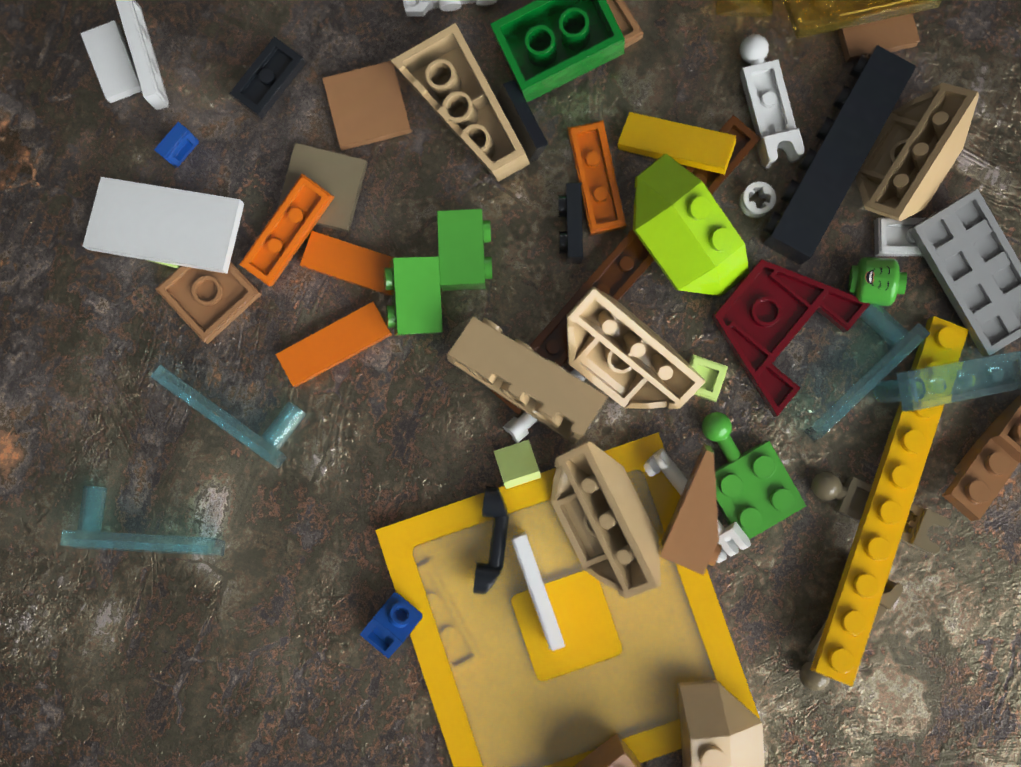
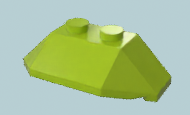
(687, 230)

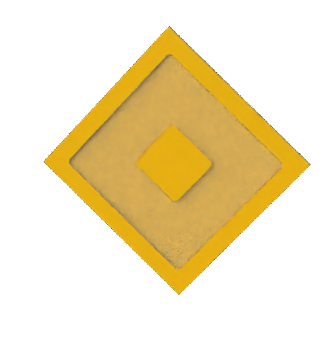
(487, 657)

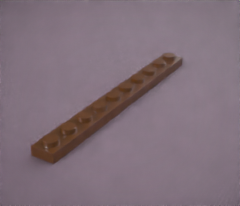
(629, 259)

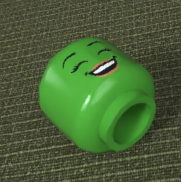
(877, 281)

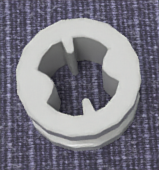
(764, 191)

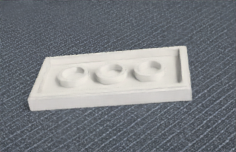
(163, 224)

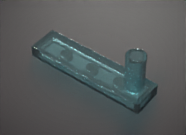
(901, 343)
(952, 382)
(266, 446)
(90, 535)

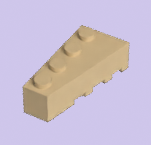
(458, 92)
(526, 379)

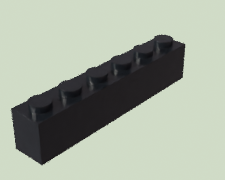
(838, 155)

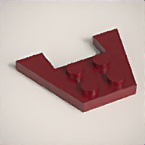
(768, 314)

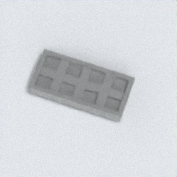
(974, 269)

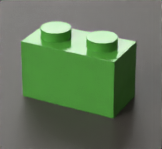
(462, 250)
(415, 296)

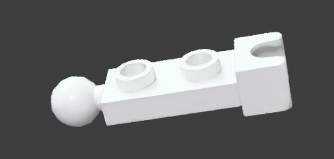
(769, 103)

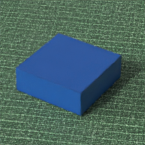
(177, 145)

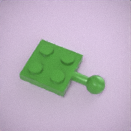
(751, 485)

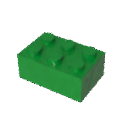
(556, 42)

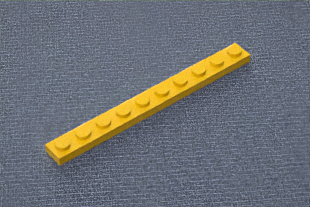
(884, 518)

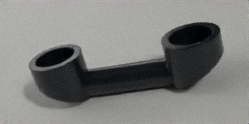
(487, 574)

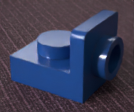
(391, 625)

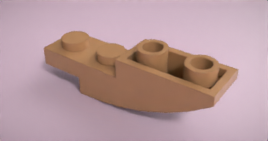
(987, 464)

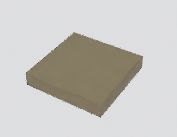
(336, 173)

